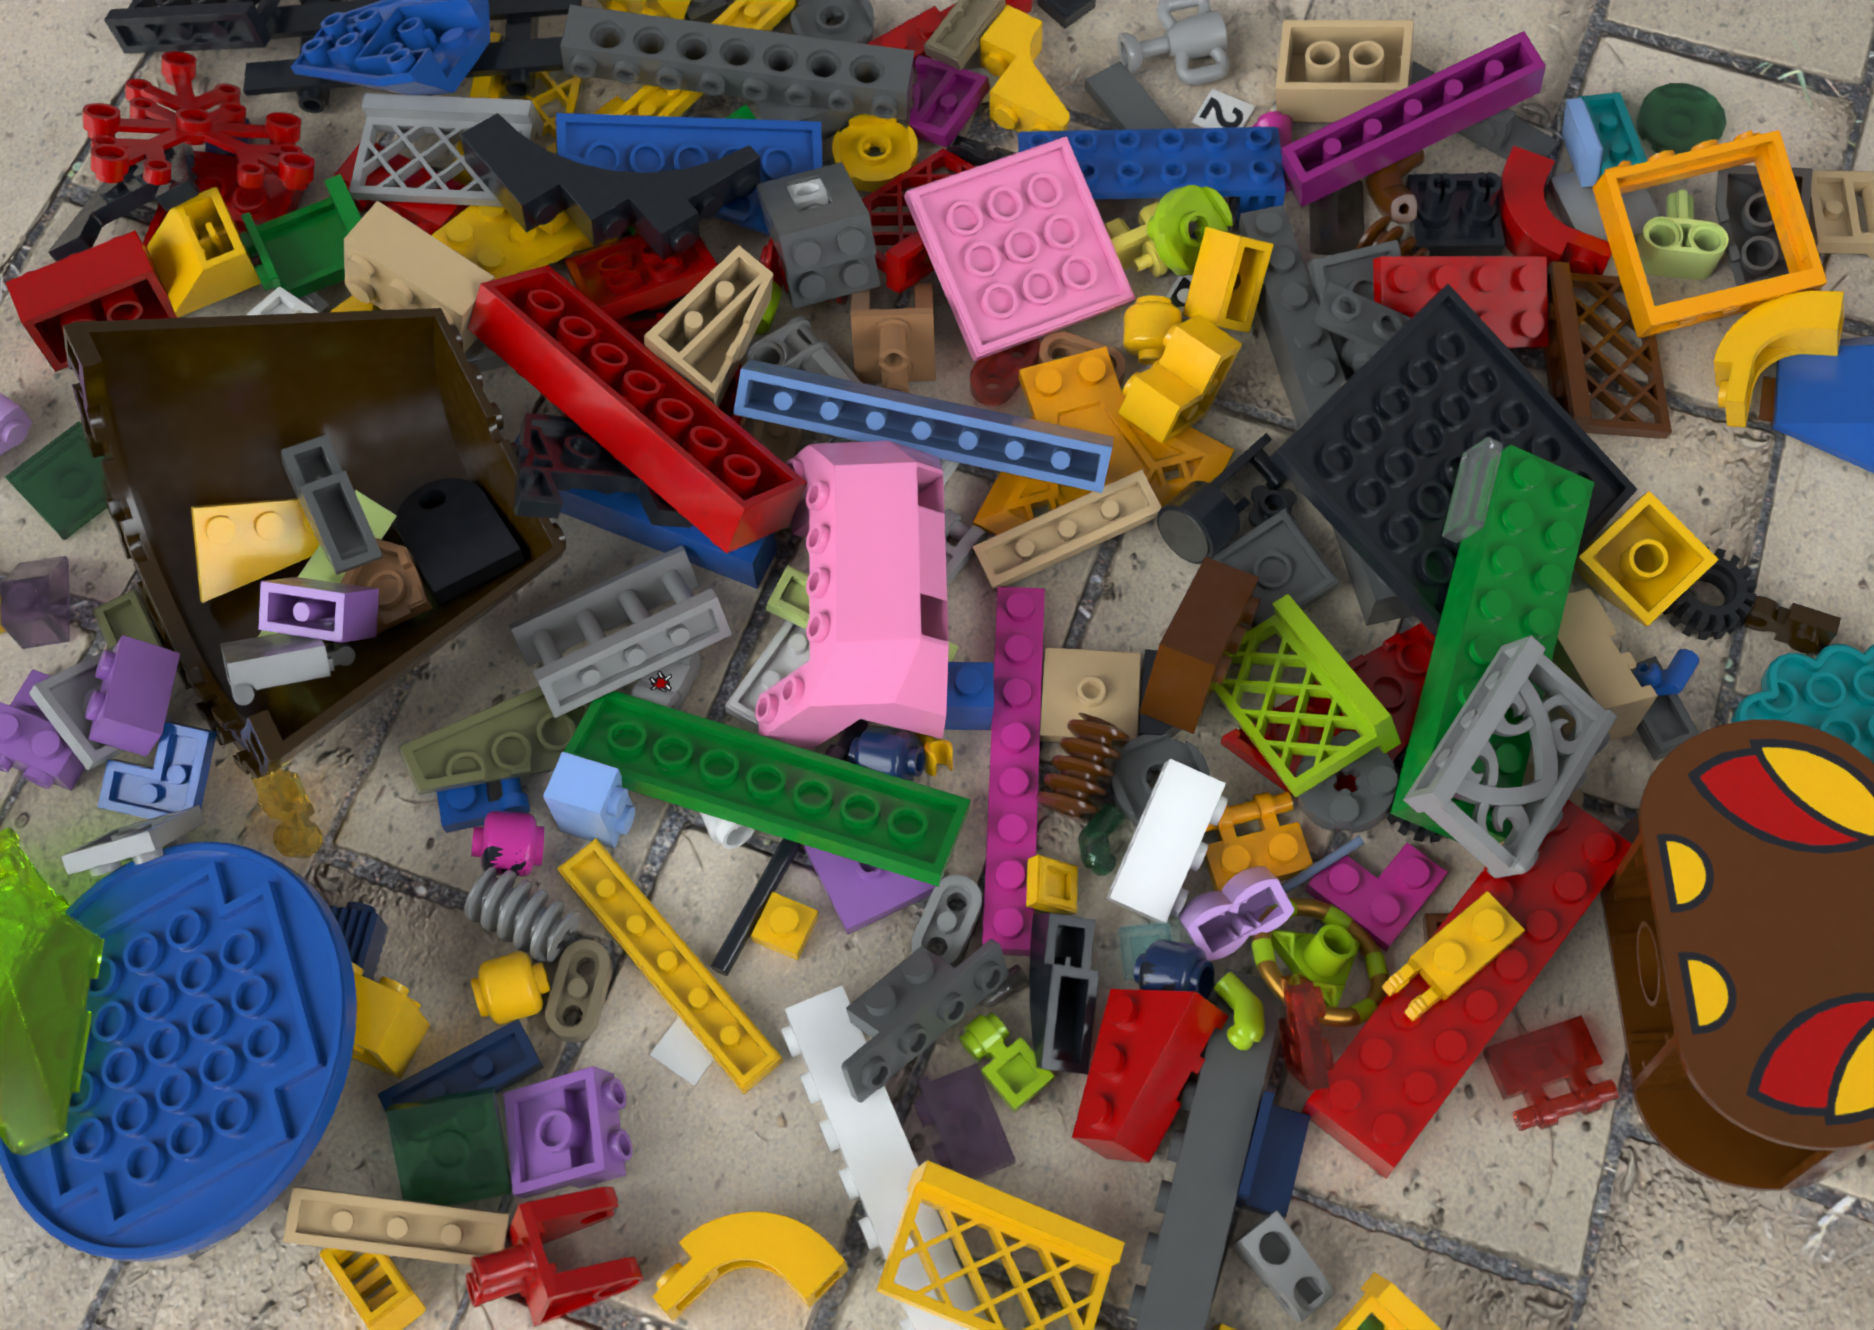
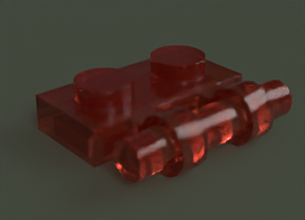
(1545, 1058)

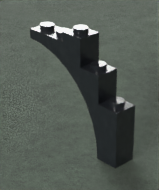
(600, 201)

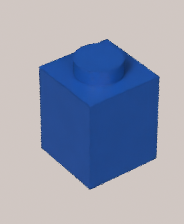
(969, 696)

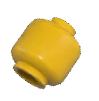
(1147, 325)
(510, 987)

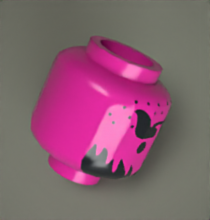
(509, 842)

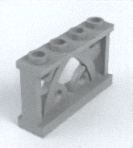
(1557, 761)

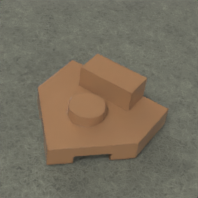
(399, 585)

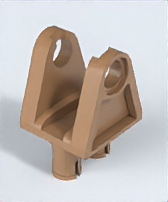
(894, 343)

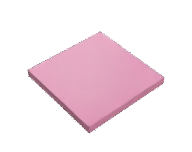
(1019, 248)

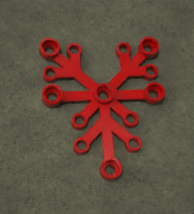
(193, 126)

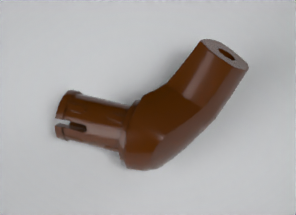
(1389, 192)

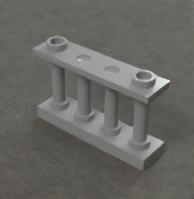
(631, 652)

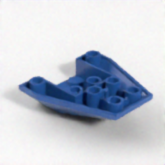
(399, 45)
(1830, 401)

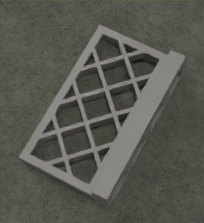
(437, 116)

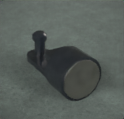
(1203, 517)

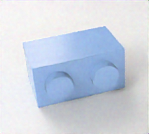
(589, 800)

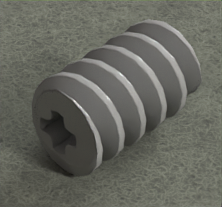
(519, 917)

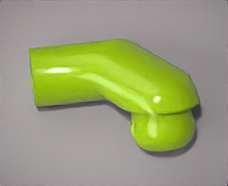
(1247, 1009)

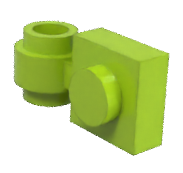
(1012, 1069)

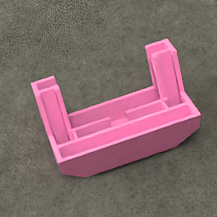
(873, 595)

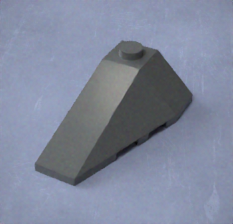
(1745, 216)

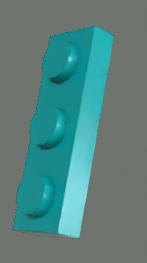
(1614, 130)

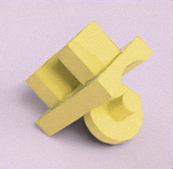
(1135, 246)

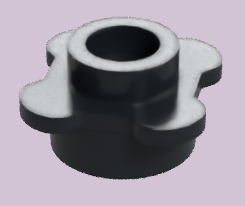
(1264, 498)

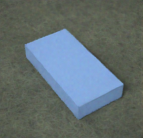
(1582, 142)

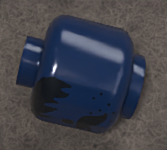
(888, 751)
(1174, 967)

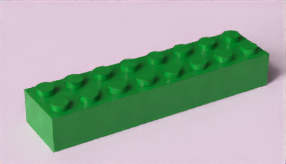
(1503, 588)

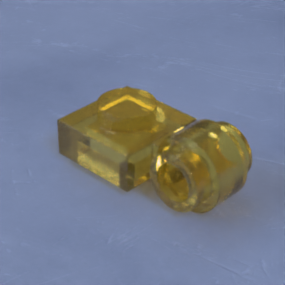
(285, 799)

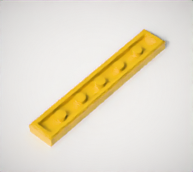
(670, 966)

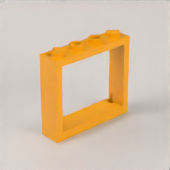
(1706, 157)

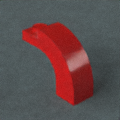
(1530, 225)

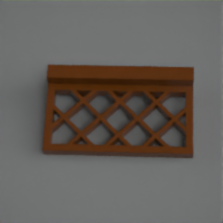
(1566, 364)

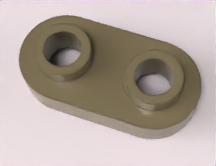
(577, 992)

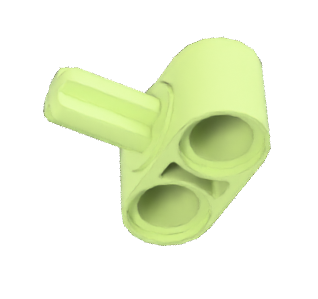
(1679, 244)

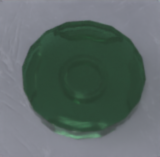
(1680, 117)

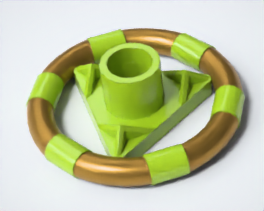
(1323, 959)

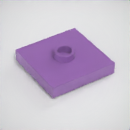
(863, 892)

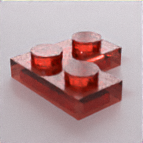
(1304, 1050)

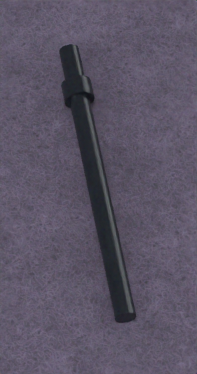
(773, 873)

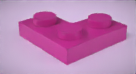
(1382, 903)

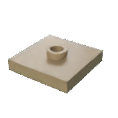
(1092, 684)

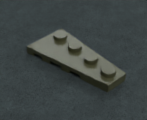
(492, 745)

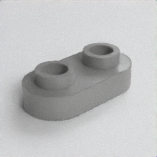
(946, 926)

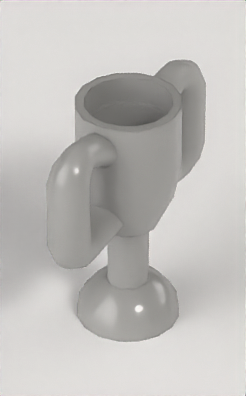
(1185, 40)

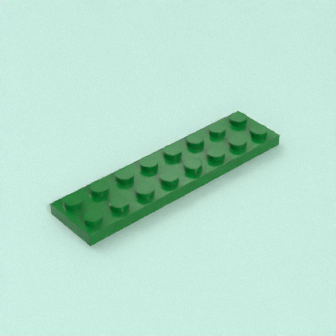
(773, 786)

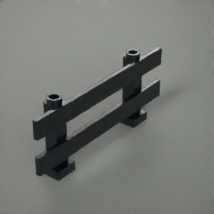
(515, 58)

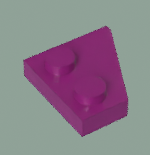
(944, 100)

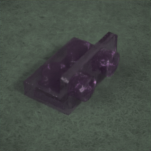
(964, 1123)

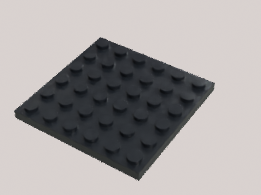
(1394, 436)

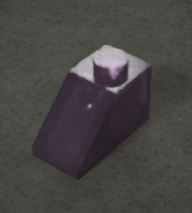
(37, 602)

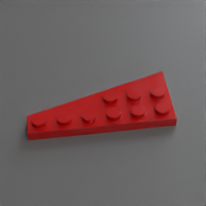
(1390, 672)

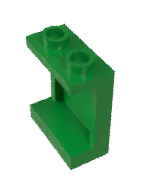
(304, 246)

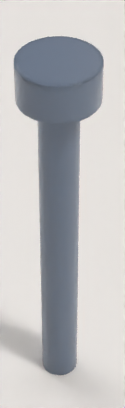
(1322, 864)

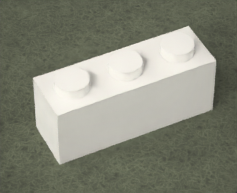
(1168, 842)

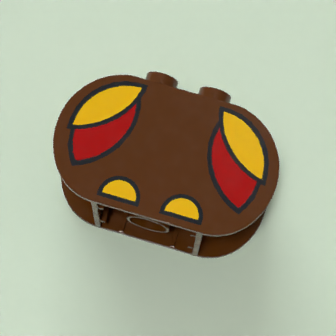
(1750, 954)

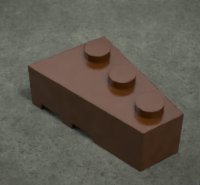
(1198, 644)

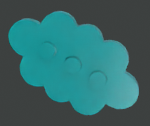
(1821, 692)

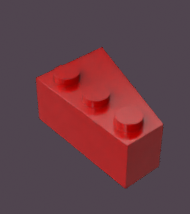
(1139, 1068)

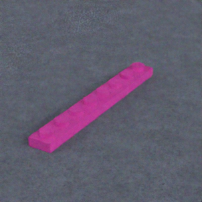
(1013, 767)

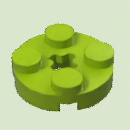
(1171, 222)

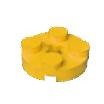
(869, 131)

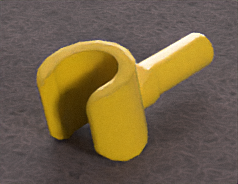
(936, 752)

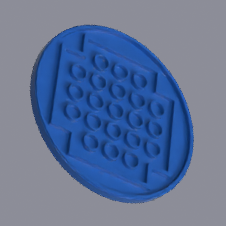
(204, 1057)

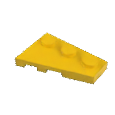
(248, 542)

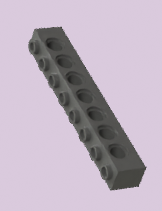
(737, 62)

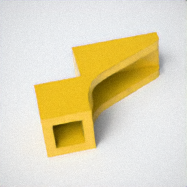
(1021, 95)

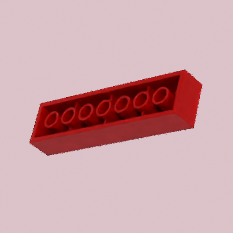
(637, 407)
(1404, 1068)

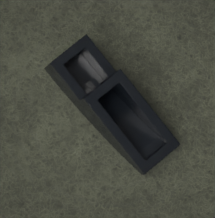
(1062, 991)

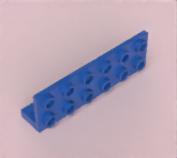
(1154, 161)

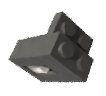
(820, 234)

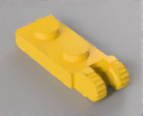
(1457, 953)

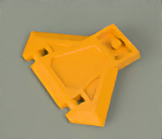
(1086, 396)

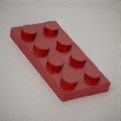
(1501, 290)

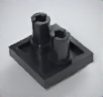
(1457, 214)

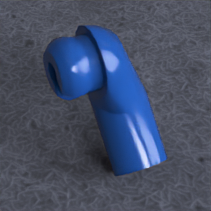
(1669, 680)

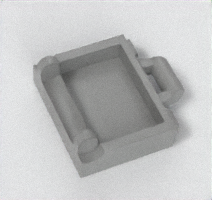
(279, 661)

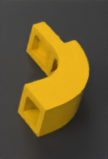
(1774, 330)
(751, 1241)

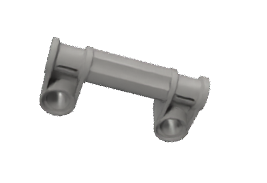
(799, 348)

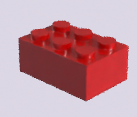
(92, 285)

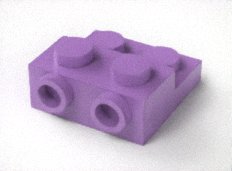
(33, 743)
(566, 1132)

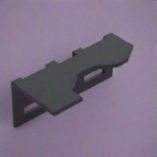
(977, 155)

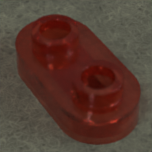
(1003, 371)

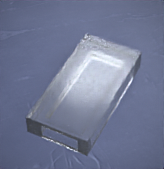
(1472, 490)

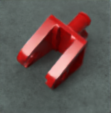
(525, 1267)

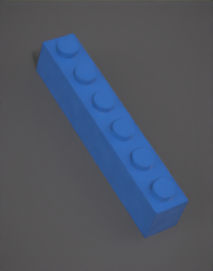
(626, 517)

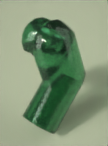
(1094, 840)

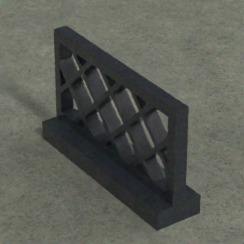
(191, 25)

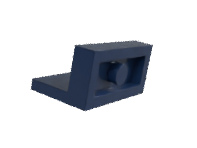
(1272, 1158)

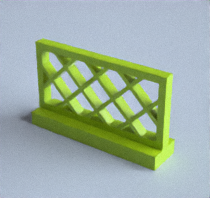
(1334, 681)

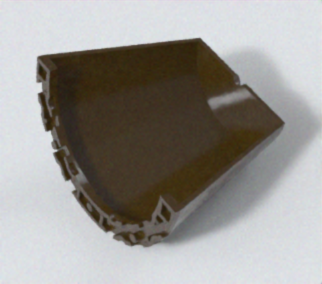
(202, 418)

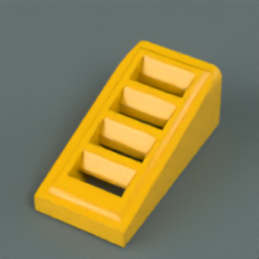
(389, 1309)

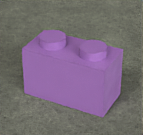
(318, 609)
(132, 696)

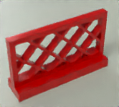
(907, 259)

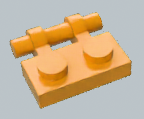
(1275, 846)

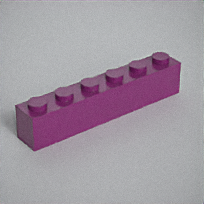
(1413, 118)

